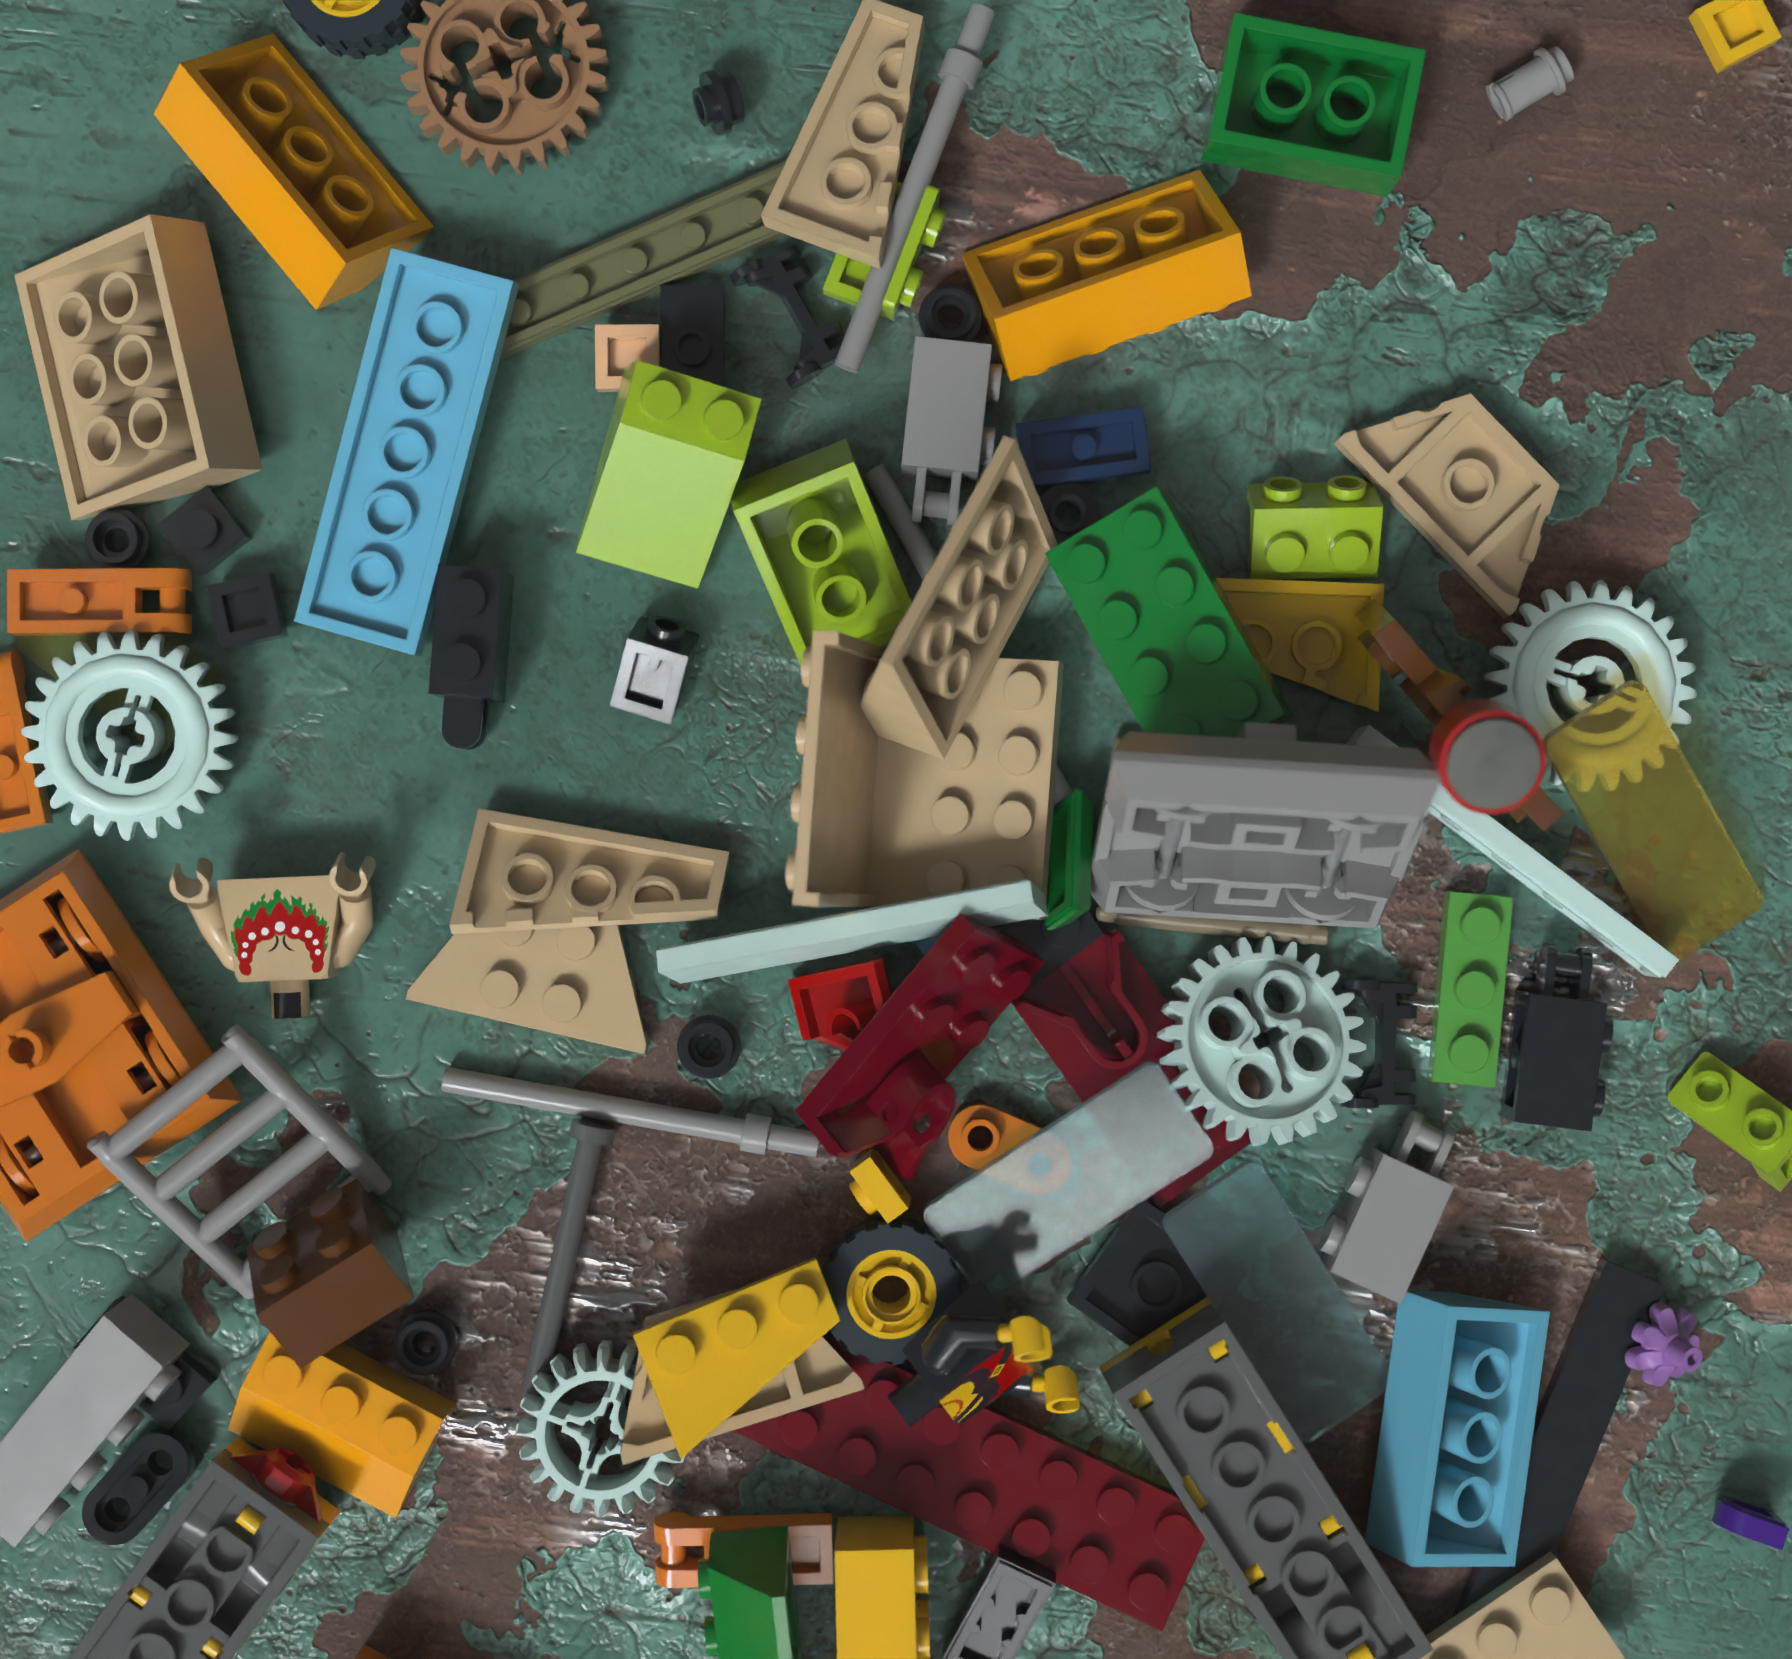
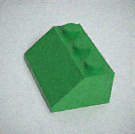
(750, 1595)

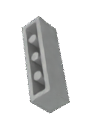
(82, 1411)

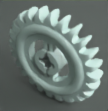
(1532, 657)
(146, 675)

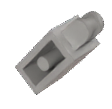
(947, 419)
(1390, 1211)

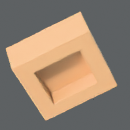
(620, 346)

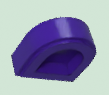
(1750, 1521)

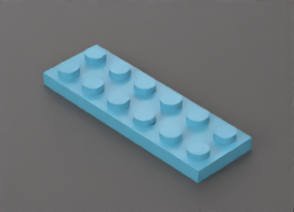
(406, 451)

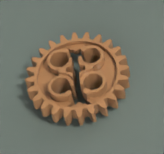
(526, 123)

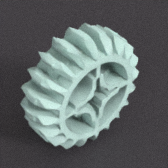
(584, 1479)

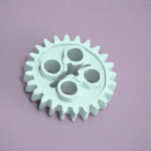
(1309, 1016)

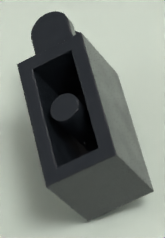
(470, 649)
(1557, 1047)

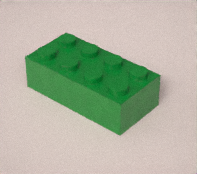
(1165, 623)

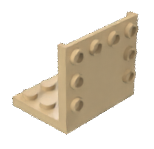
(905, 824)

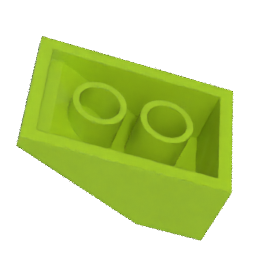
(666, 473)
(822, 548)

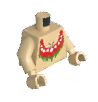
(282, 926)

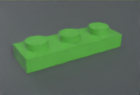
(1470, 989)

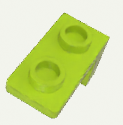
(1738, 1116)

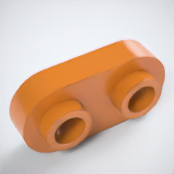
(1006, 1131)

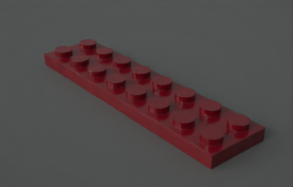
(1000, 1487)

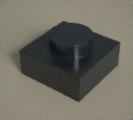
(204, 531)
(247, 611)

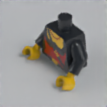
(976, 1357)

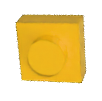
(1734, 30)
(878, 1187)

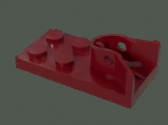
(1102, 1022)
(914, 1043)

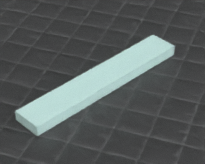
(1542, 877)
(849, 931)

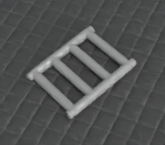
(281, 1093)

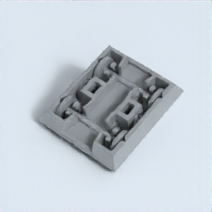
(1258, 827)

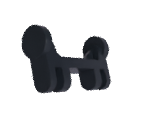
(772, 277)
(1380, 1083)

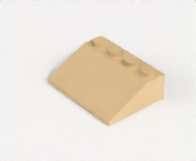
(138, 367)
(962, 610)

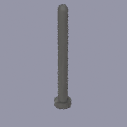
(590, 1138)

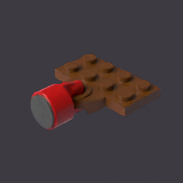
(1479, 747)

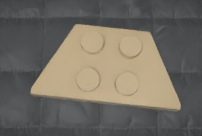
(1462, 489)
(541, 979)
(809, 1380)

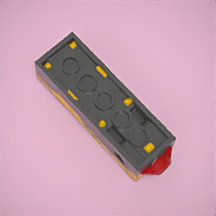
(1258, 1494)
(216, 1561)

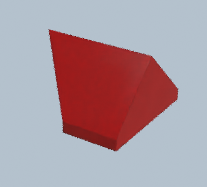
(840, 1000)

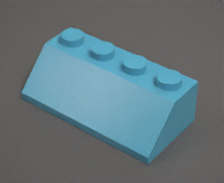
(1456, 1430)

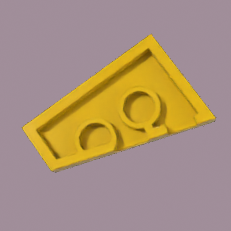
(1311, 633)
(732, 1347)

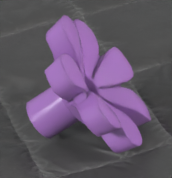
(1666, 1345)

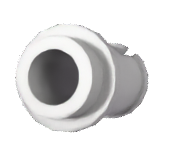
(1530, 82)

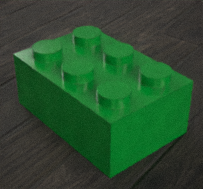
(1313, 105)

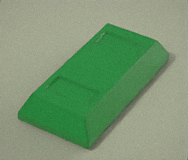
(1070, 860)

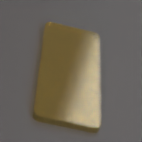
(1652, 820)

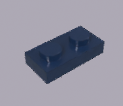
(1085, 447)

